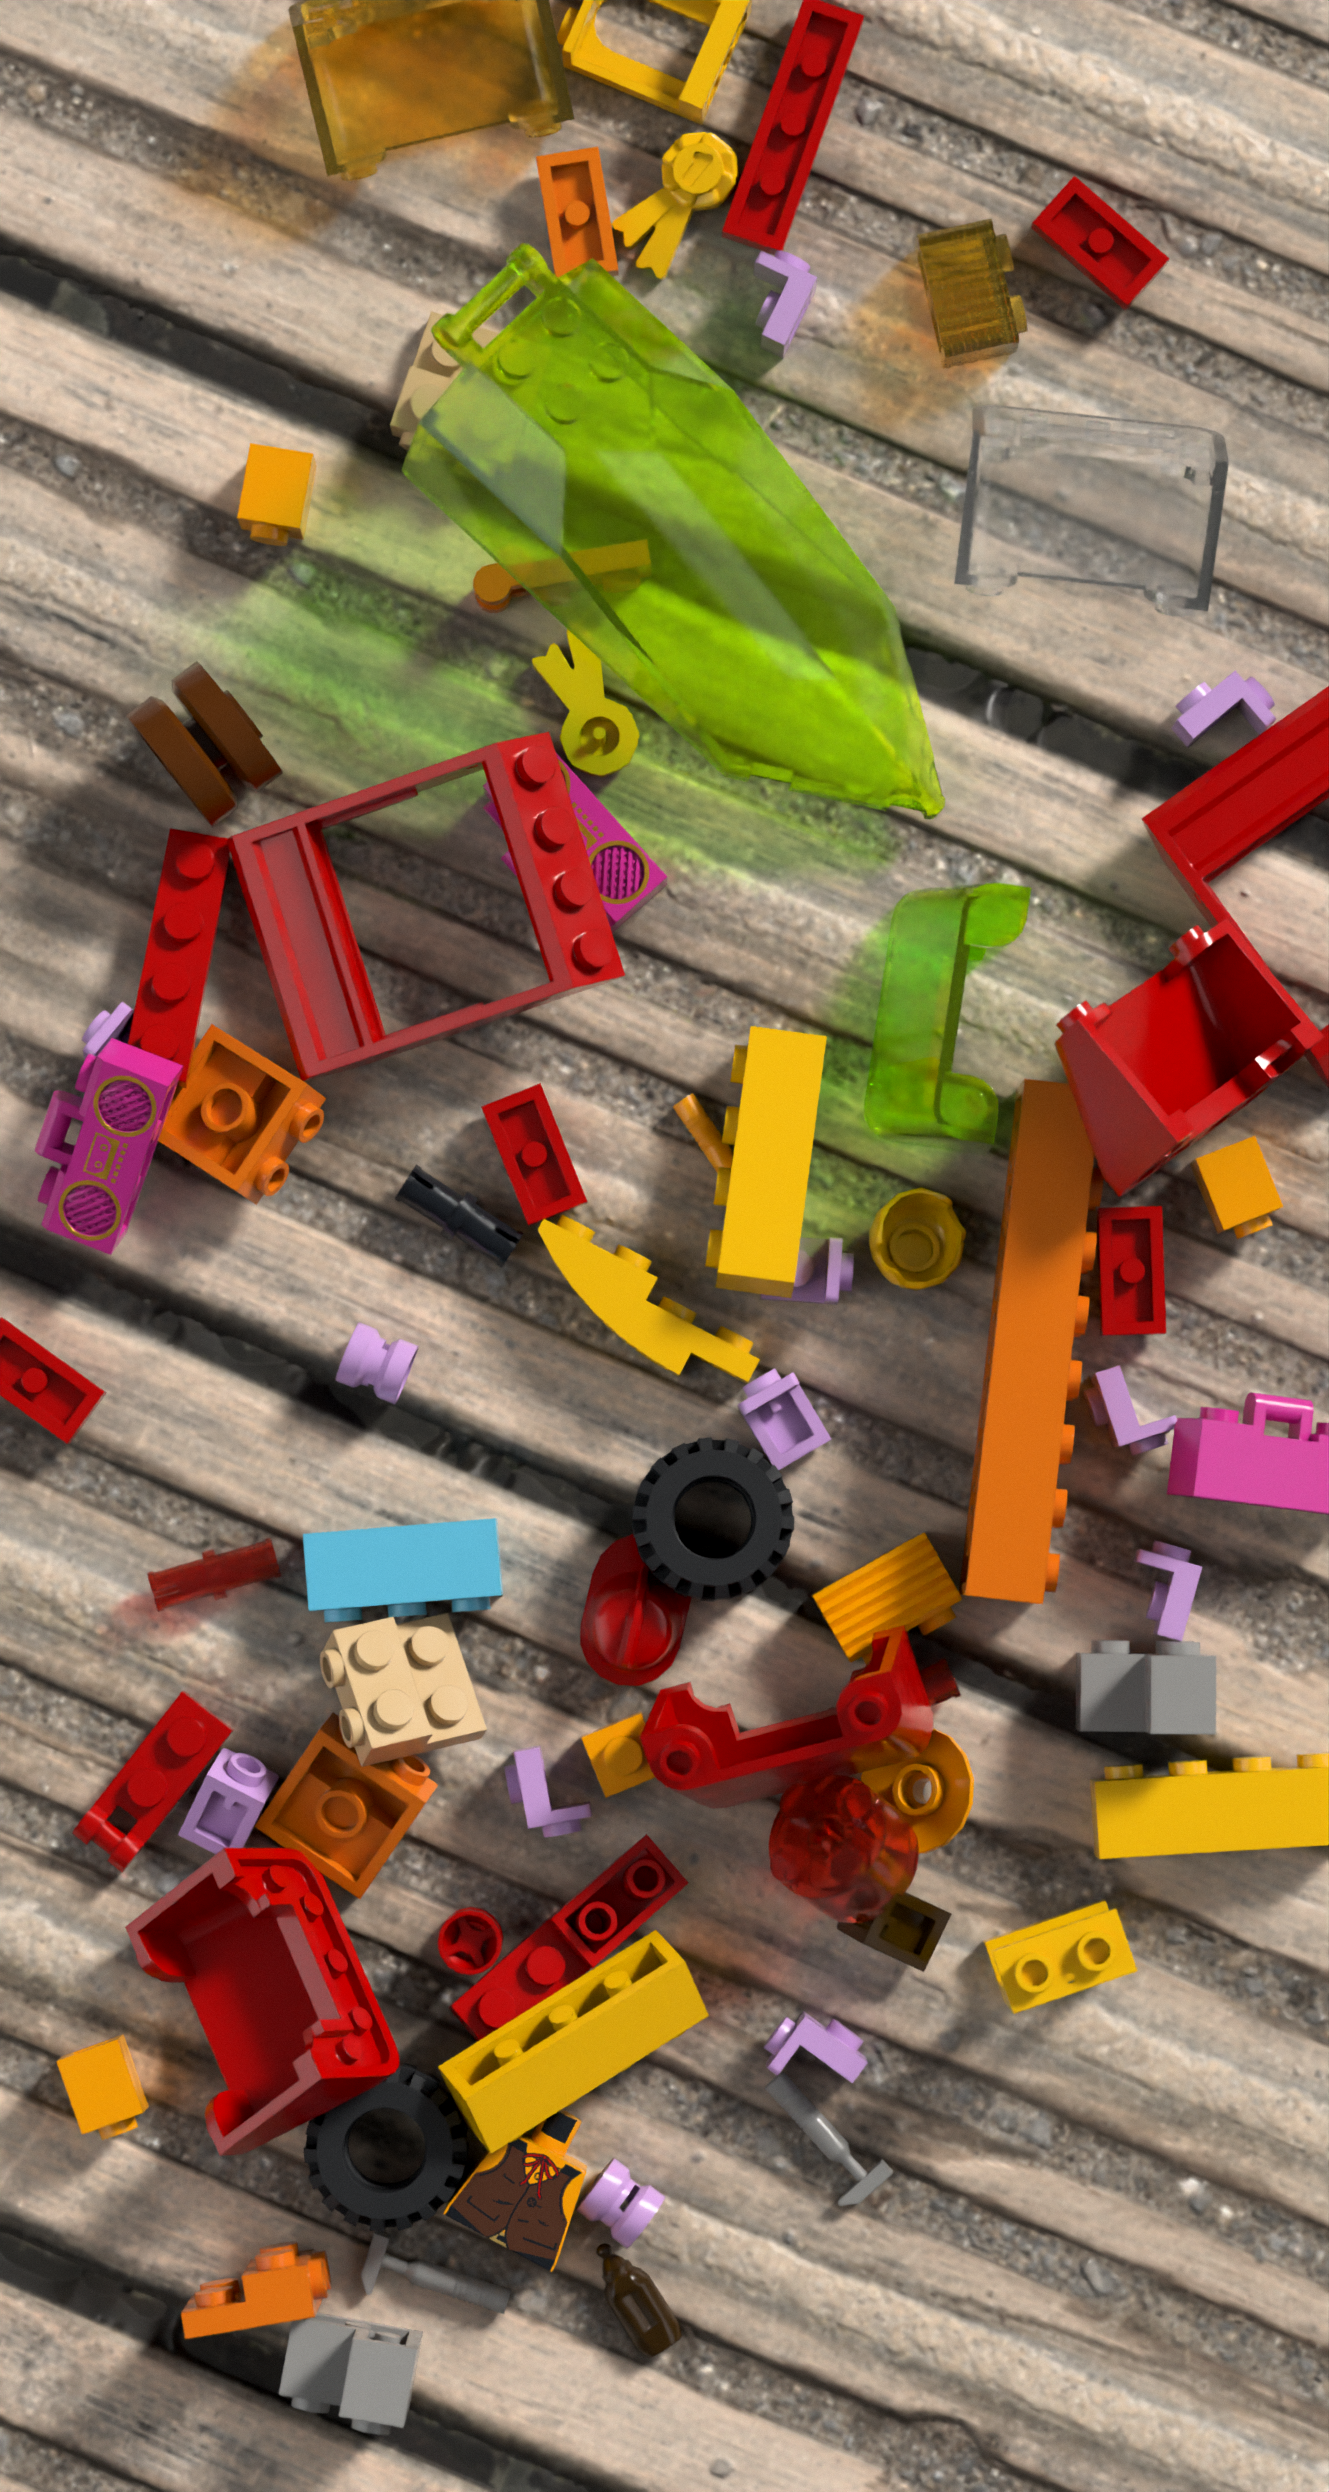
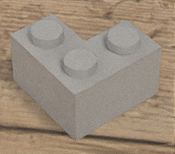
(1146, 1691)
(353, 2366)

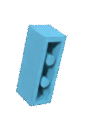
(403, 1568)

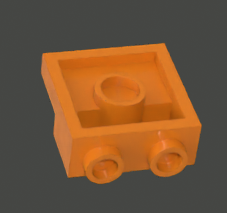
(240, 1116)
(346, 1813)
(276, 2289)

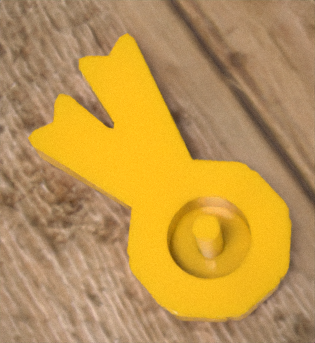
(696, 176)
(597, 732)

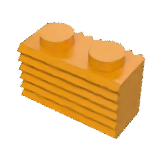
(891, 1591)

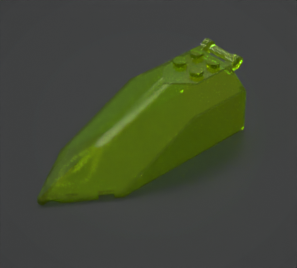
(672, 539)

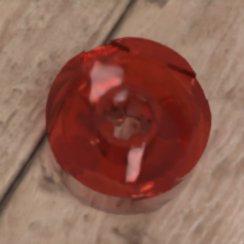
(842, 1848)

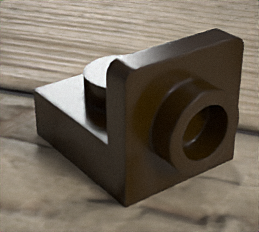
(904, 1931)

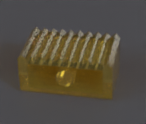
(969, 292)

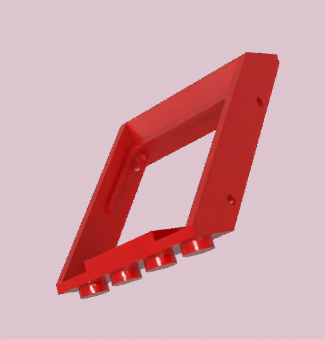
(1242, 808)
(312, 941)

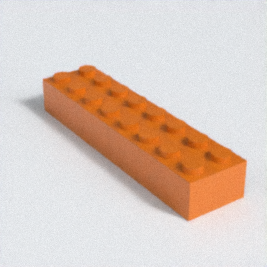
(1030, 1349)

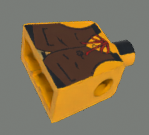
(525, 2191)

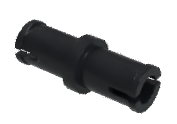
(459, 1216)

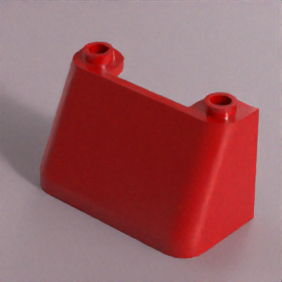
(1179, 1053)
(876, 1723)
(271, 1989)

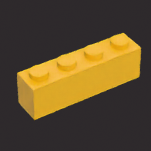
(769, 1162)
(1211, 1810)
(573, 2041)

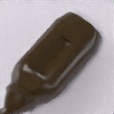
(638, 2304)

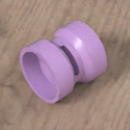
(376, 1363)
(607, 2195)

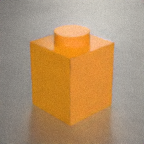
(276, 494)
(1237, 1188)
(618, 1754)
(103, 2087)

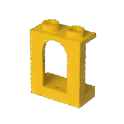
(690, 99)
(1042, 1958)

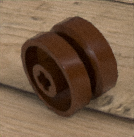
(207, 742)

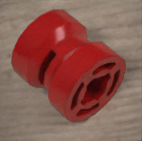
(464, 1947)

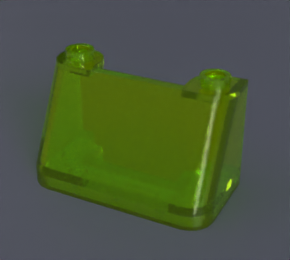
(910, 1074)

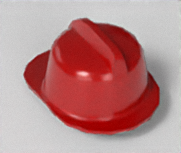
(630, 1618)

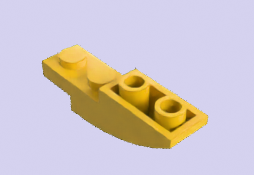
(618, 1292)

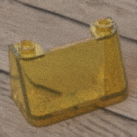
(425, 72)

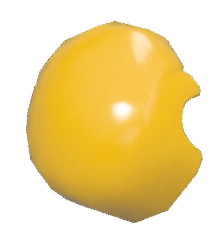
(917, 1239)

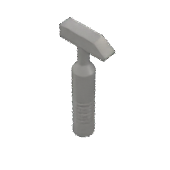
(827, 2139)
(432, 2277)

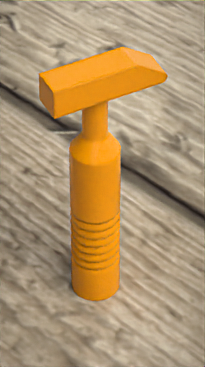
(704, 1132)

